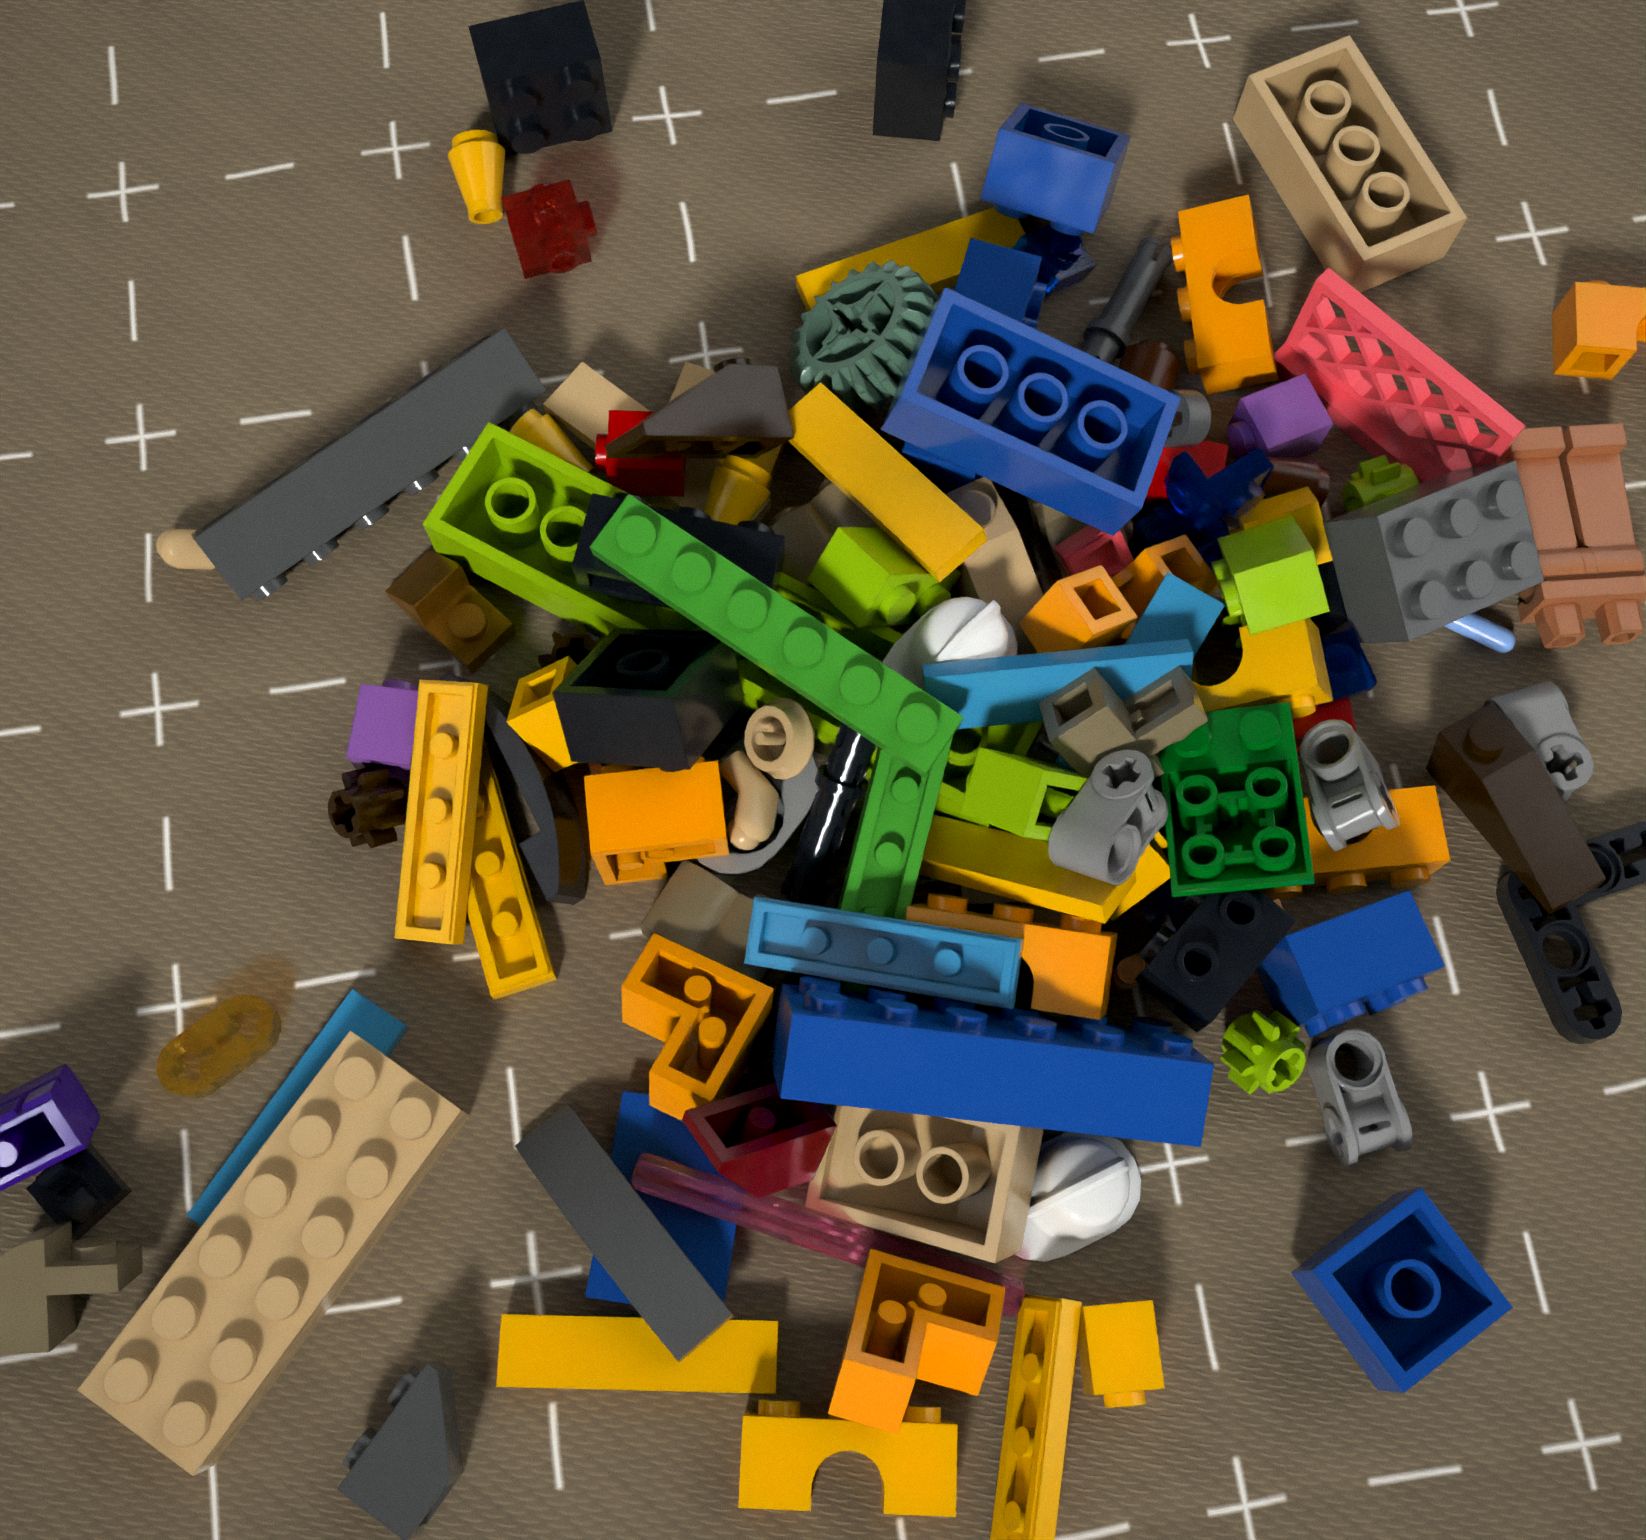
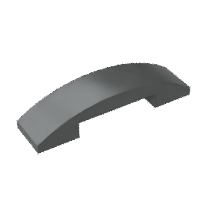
(623, 1233)

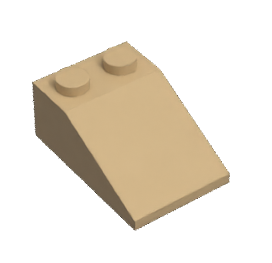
(930, 1179)

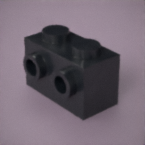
(1211, 952)

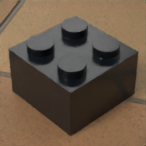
(914, 66)
(542, 78)
(649, 698)

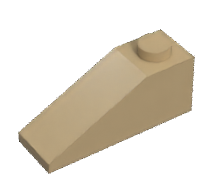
(1001, 565)

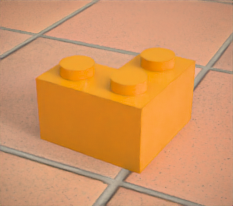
(653, 818)
(703, 1016)
(909, 1327)

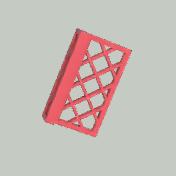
(1364, 396)

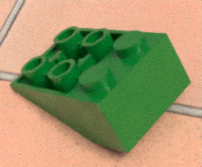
(1236, 804)

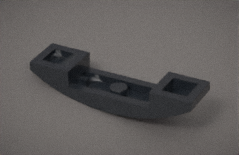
(558, 848)

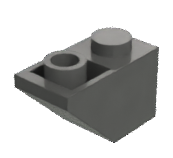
(413, 1457)

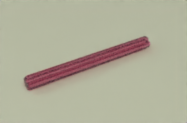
(798, 1223)

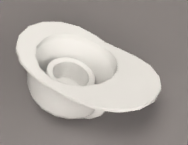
(952, 632)
(1079, 1194)

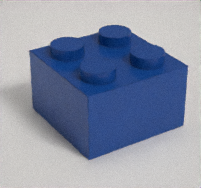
(1054, 169)
(1351, 961)
(1401, 1290)

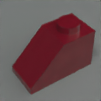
(762, 1138)

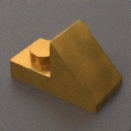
(451, 610)

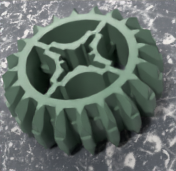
(862, 334)

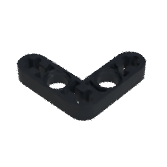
(1569, 925)

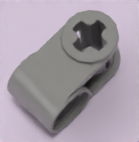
(1546, 724)
(1345, 783)
(1110, 819)
(1360, 1101)

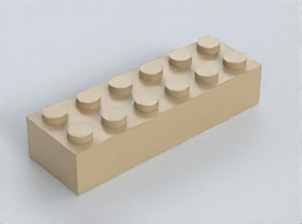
(273, 1255)

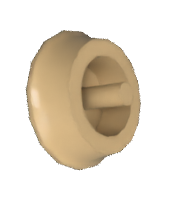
(780, 738)

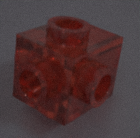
(549, 228)

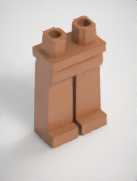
(1580, 534)

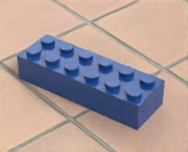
(989, 1063)

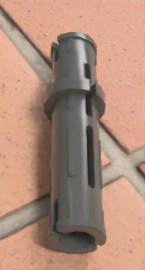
(1109, 334)

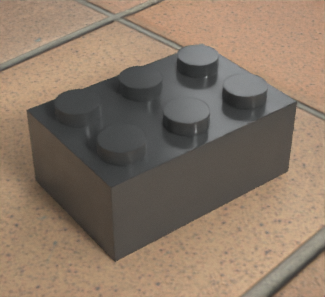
(1434, 553)

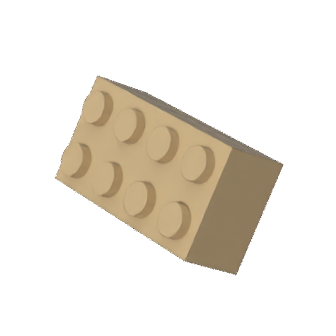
(1348, 165)

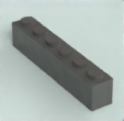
(368, 465)

